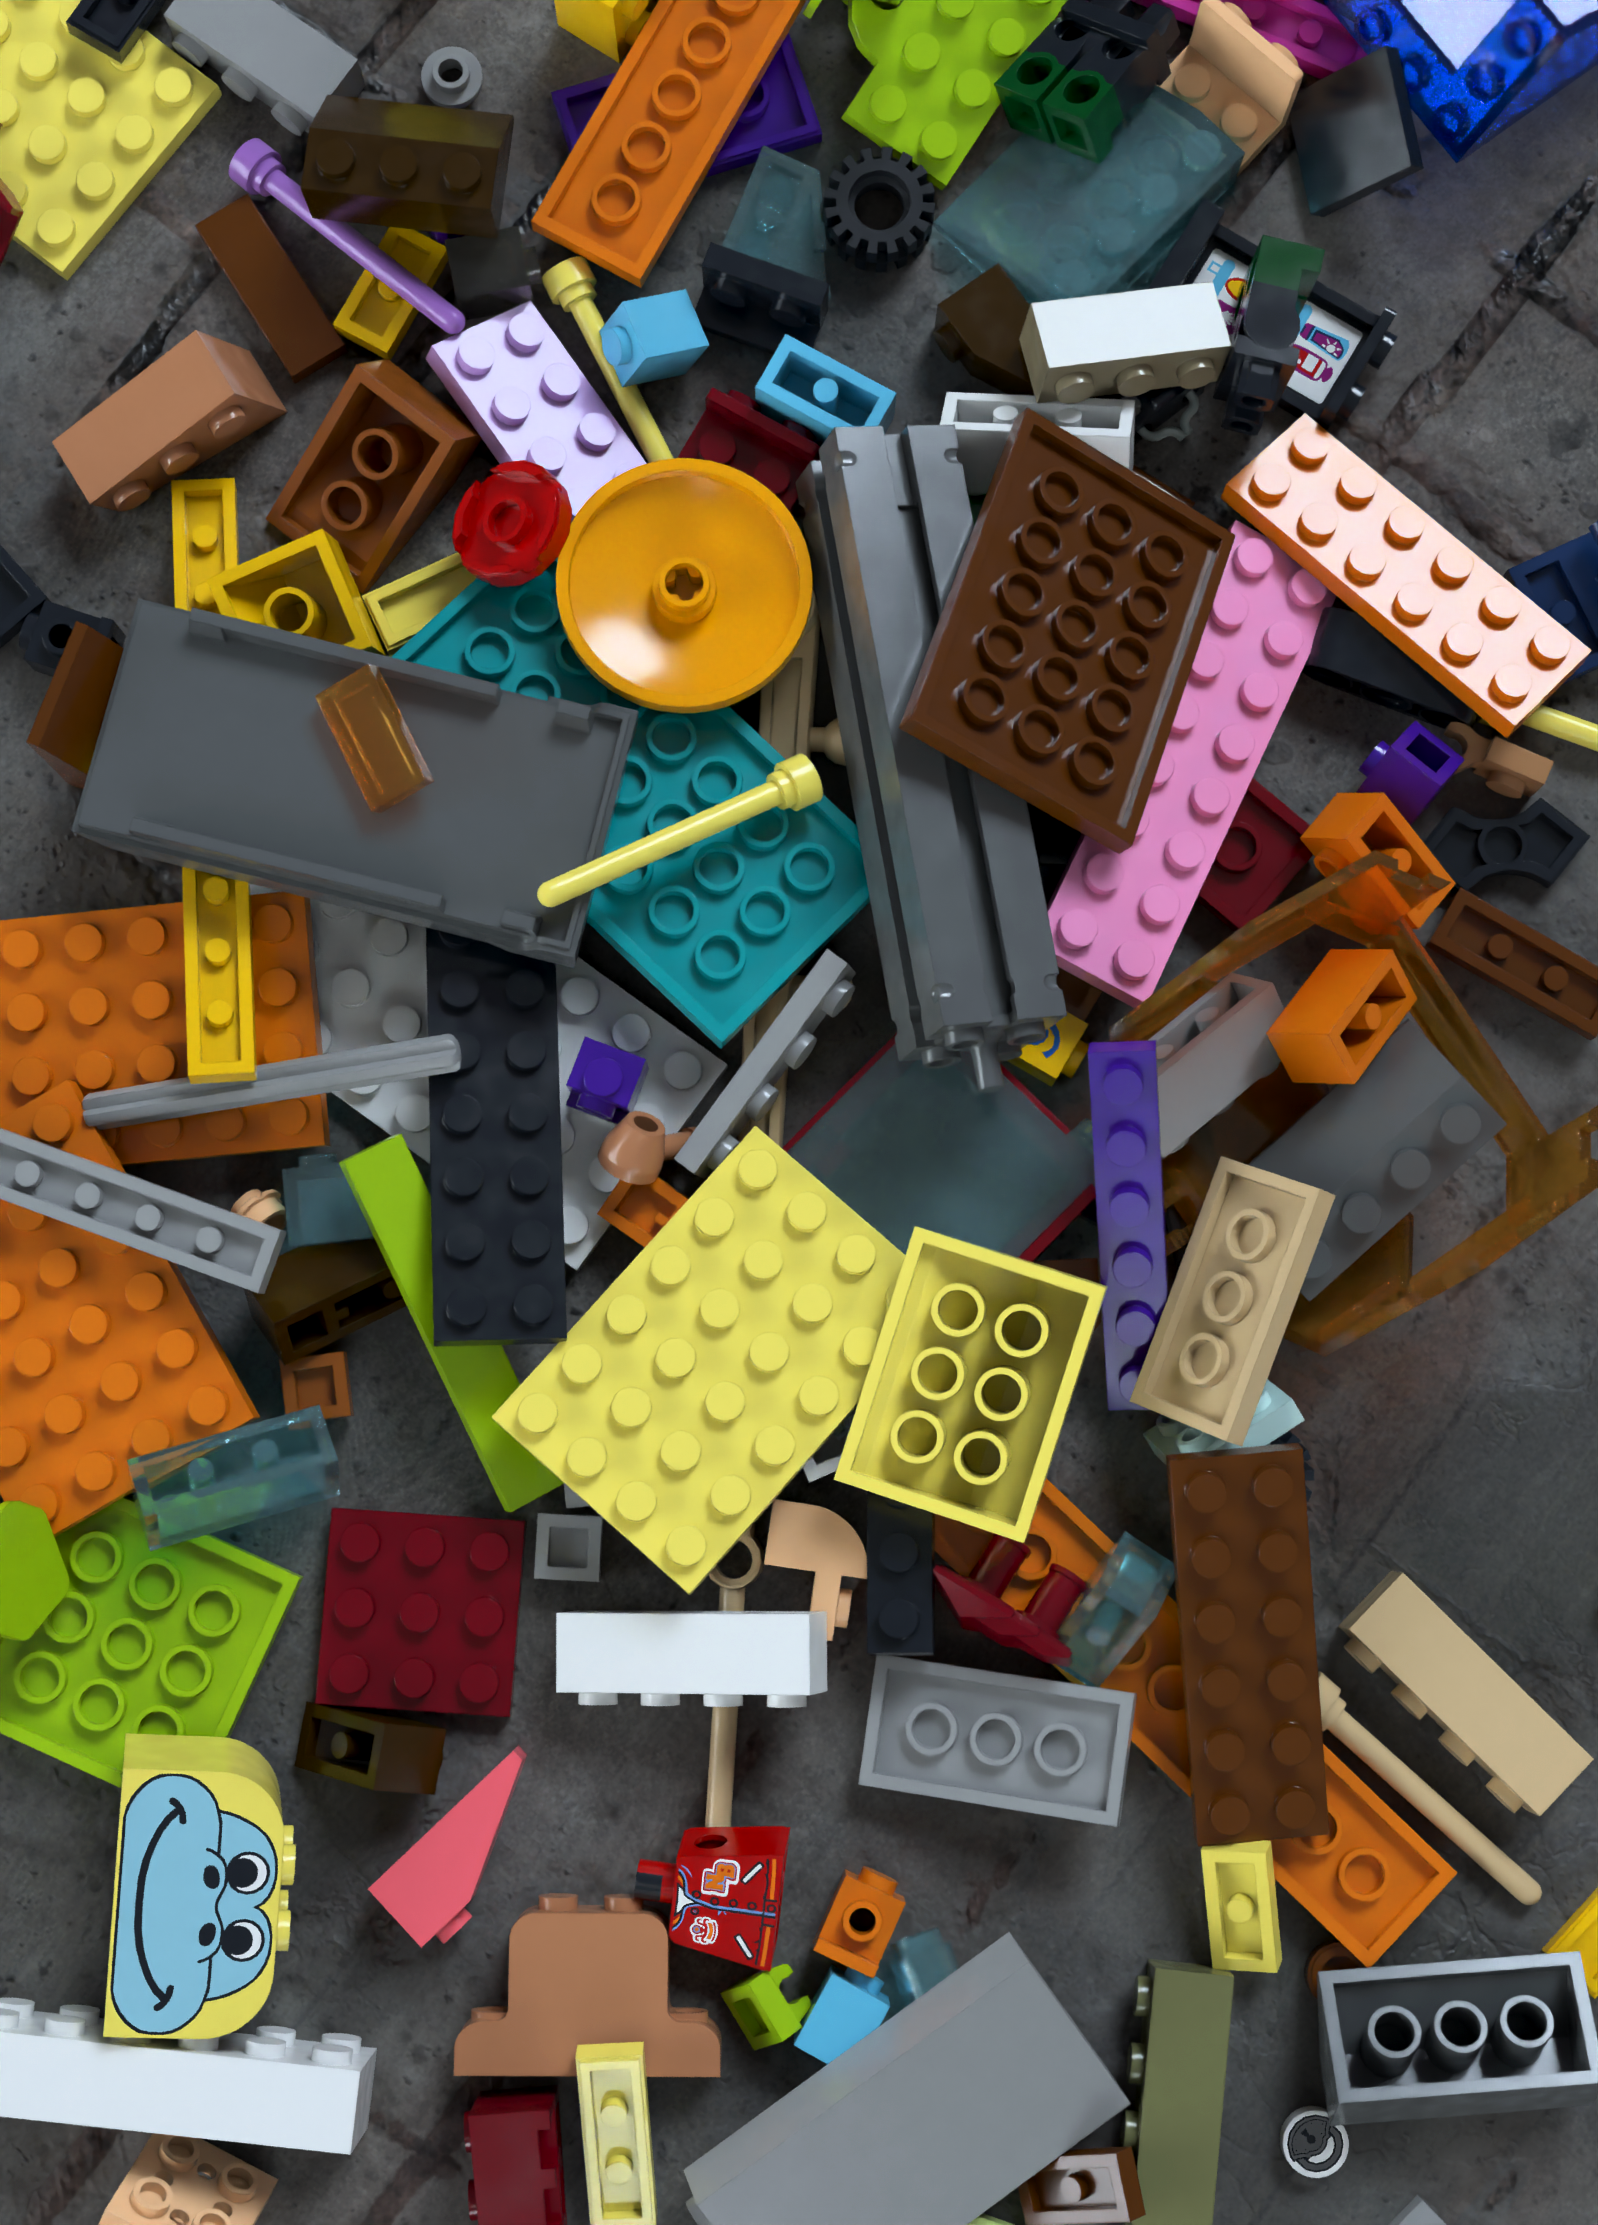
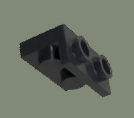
(759, 300)

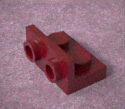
(744, 439)

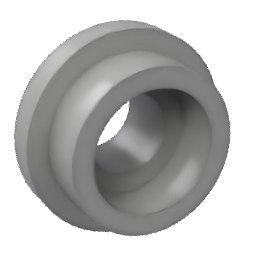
(457, 93)

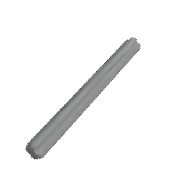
(275, 1082)

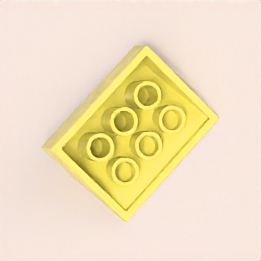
(970, 1383)

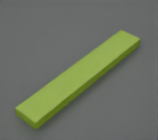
(475, 1376)

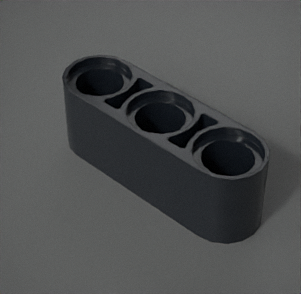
(1365, 663)

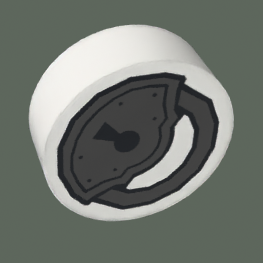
(1313, 2144)

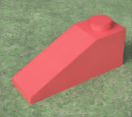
(445, 1867)

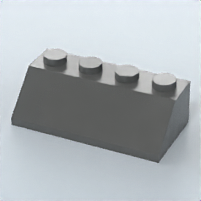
(1381, 1146)
(1456, 2038)

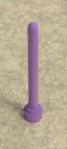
(261, 171)

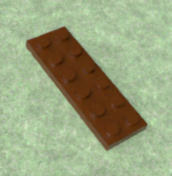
(1248, 1644)

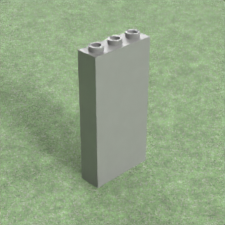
(922, 2113)

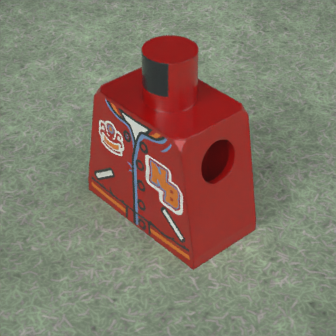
(723, 1891)

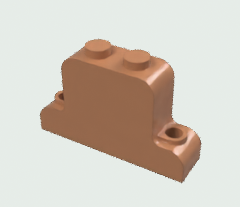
(587, 1981)

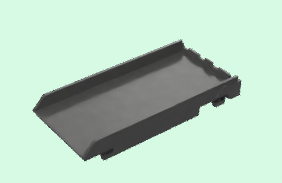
(234, 773)

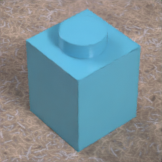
(653, 338)
(841, 2013)

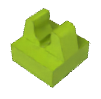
(763, 2009)

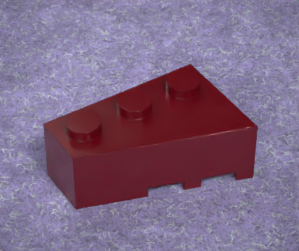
(516, 2157)

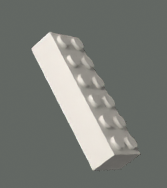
(215, 2088)

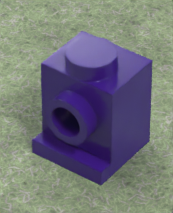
(605, 1081)

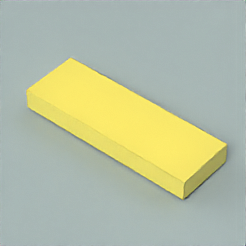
(616, 2133)

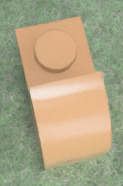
(820, 1542)

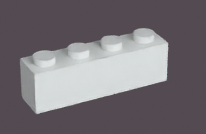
(692, 1654)

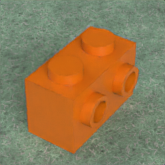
(1369, 822)
(1342, 1016)

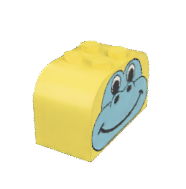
(196, 1888)

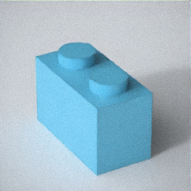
(820, 392)

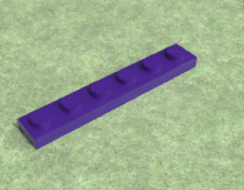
(1128, 1207)

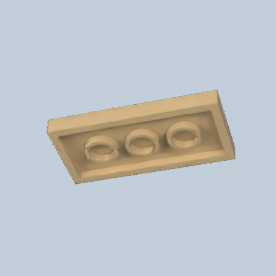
(1232, 1299)

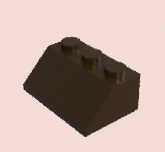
(407, 166)

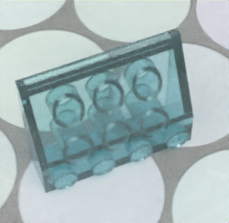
(1089, 226)

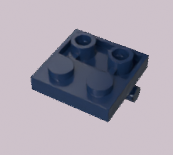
(1567, 589)

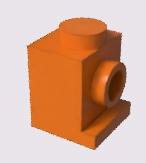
(860, 1948)

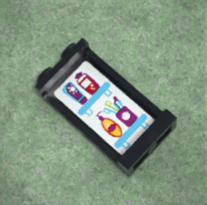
(1334, 333)

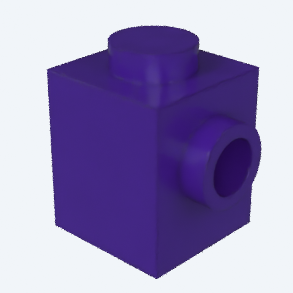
(1410, 770)

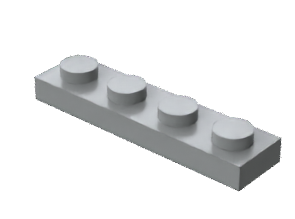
(783, 1045)

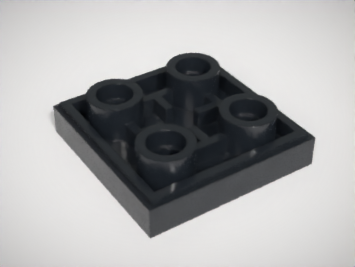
(1355, 132)

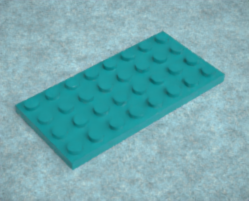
(719, 918)

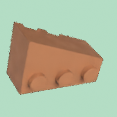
(168, 421)

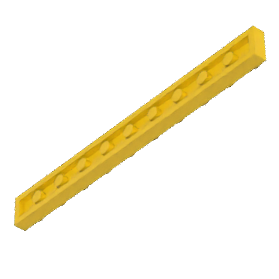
(214, 907)

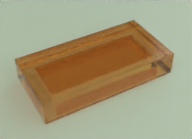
(374, 738)

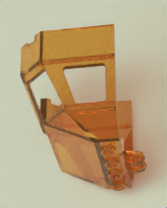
(1542, 1169)

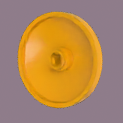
(684, 585)

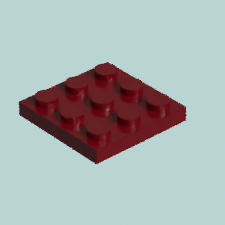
(421, 1612)

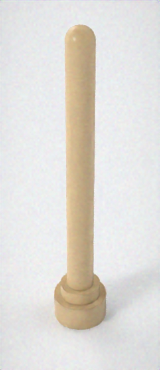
(1422, 1796)

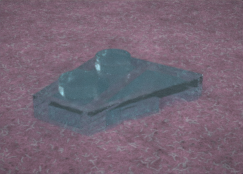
(781, 216)

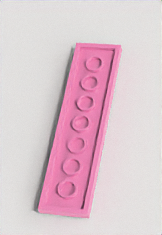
(1124, 911)

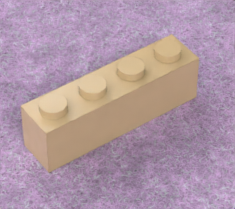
(1464, 1693)

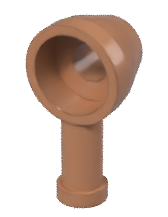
(639, 1147)

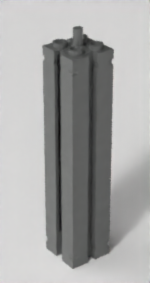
(939, 844)

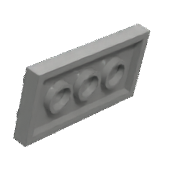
(998, 1739)

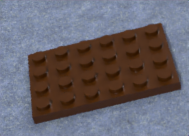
(1069, 632)

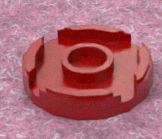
(512, 524)

